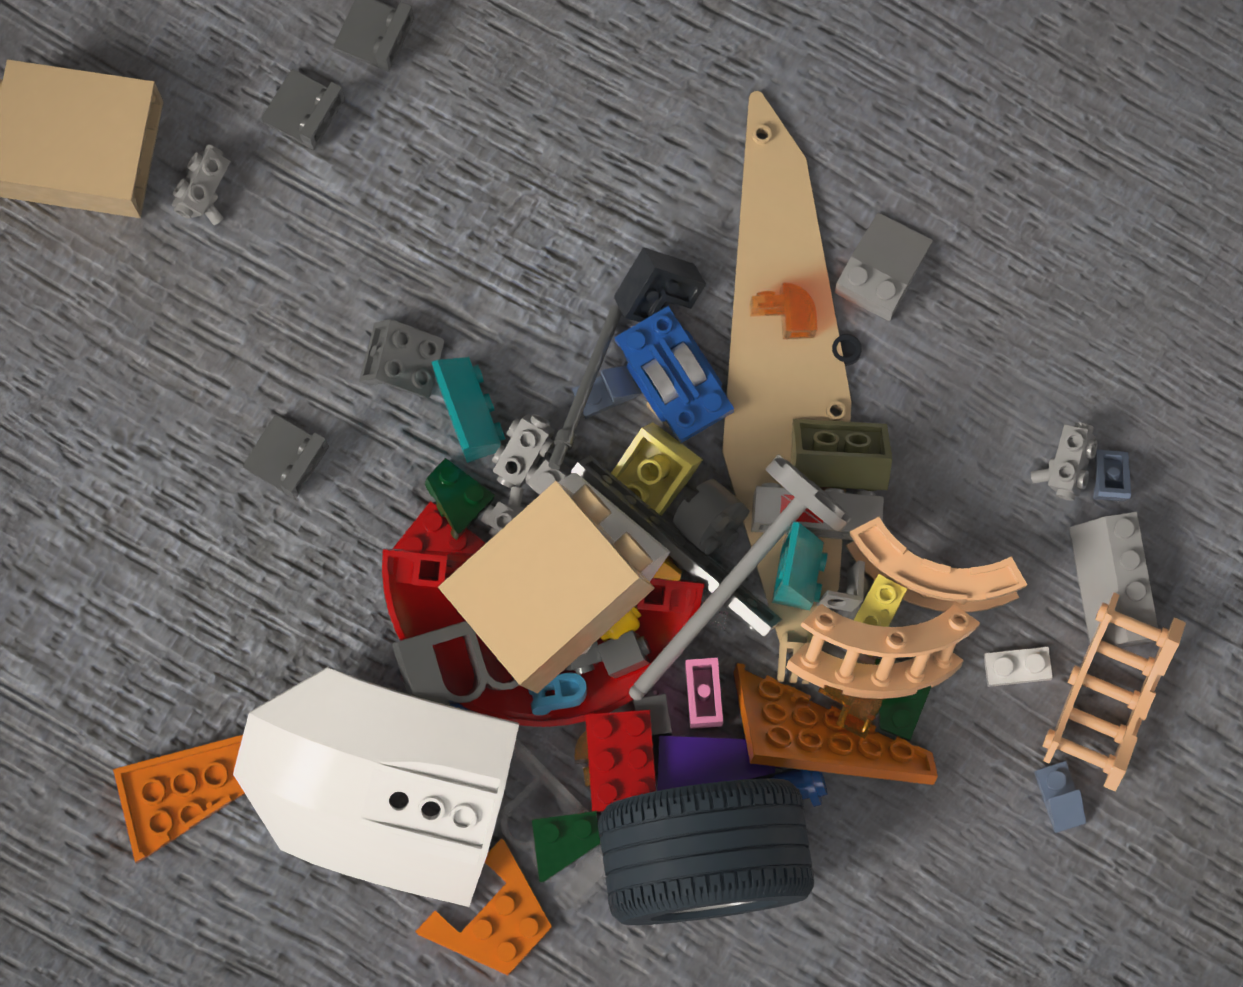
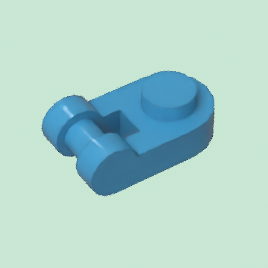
(569, 692)

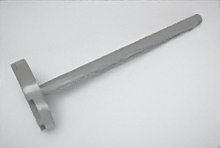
(805, 495)

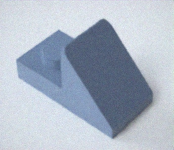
(610, 390)
(1112, 476)
(1060, 797)

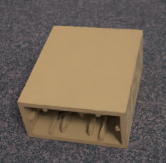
(77, 137)
(549, 584)

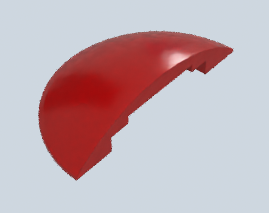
(420, 607)

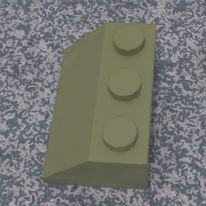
(842, 453)

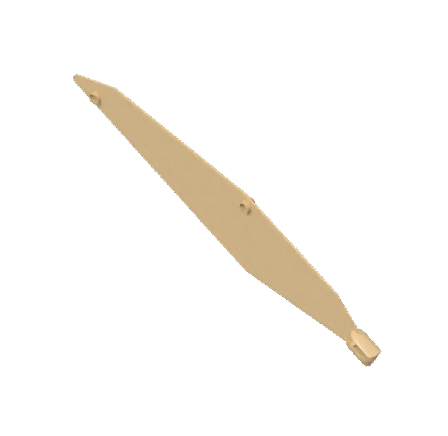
(774, 376)

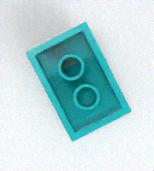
(799, 569)

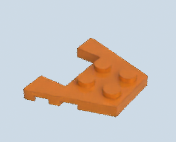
(504, 928)

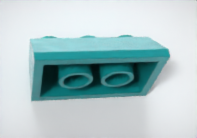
(468, 407)

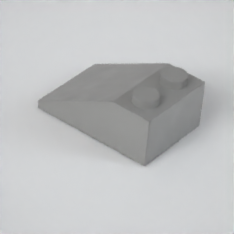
(882, 266)

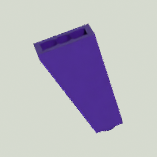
(705, 760)

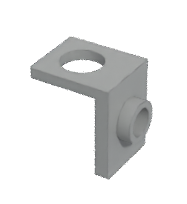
(855, 592)

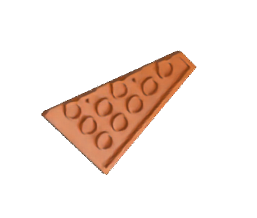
(796, 733)

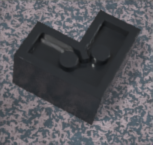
(657, 279)

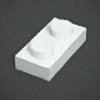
(1018, 666)

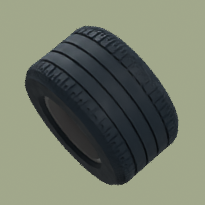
(705, 851)

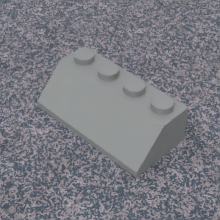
(1112, 561)

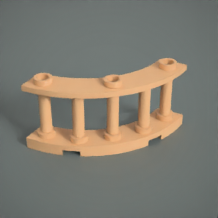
(931, 583)
(928, 641)
(1139, 702)

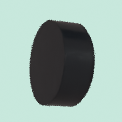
(850, 347)

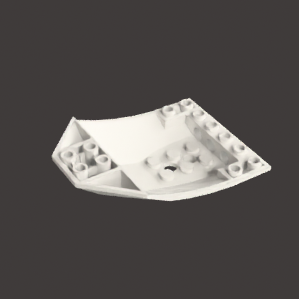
(335, 753)

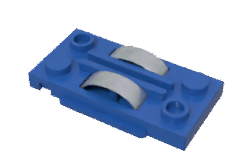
(674, 375)

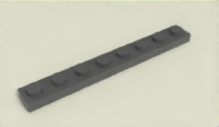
(683, 552)

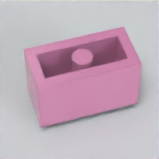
(704, 693)

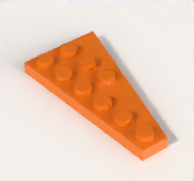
(176, 793)

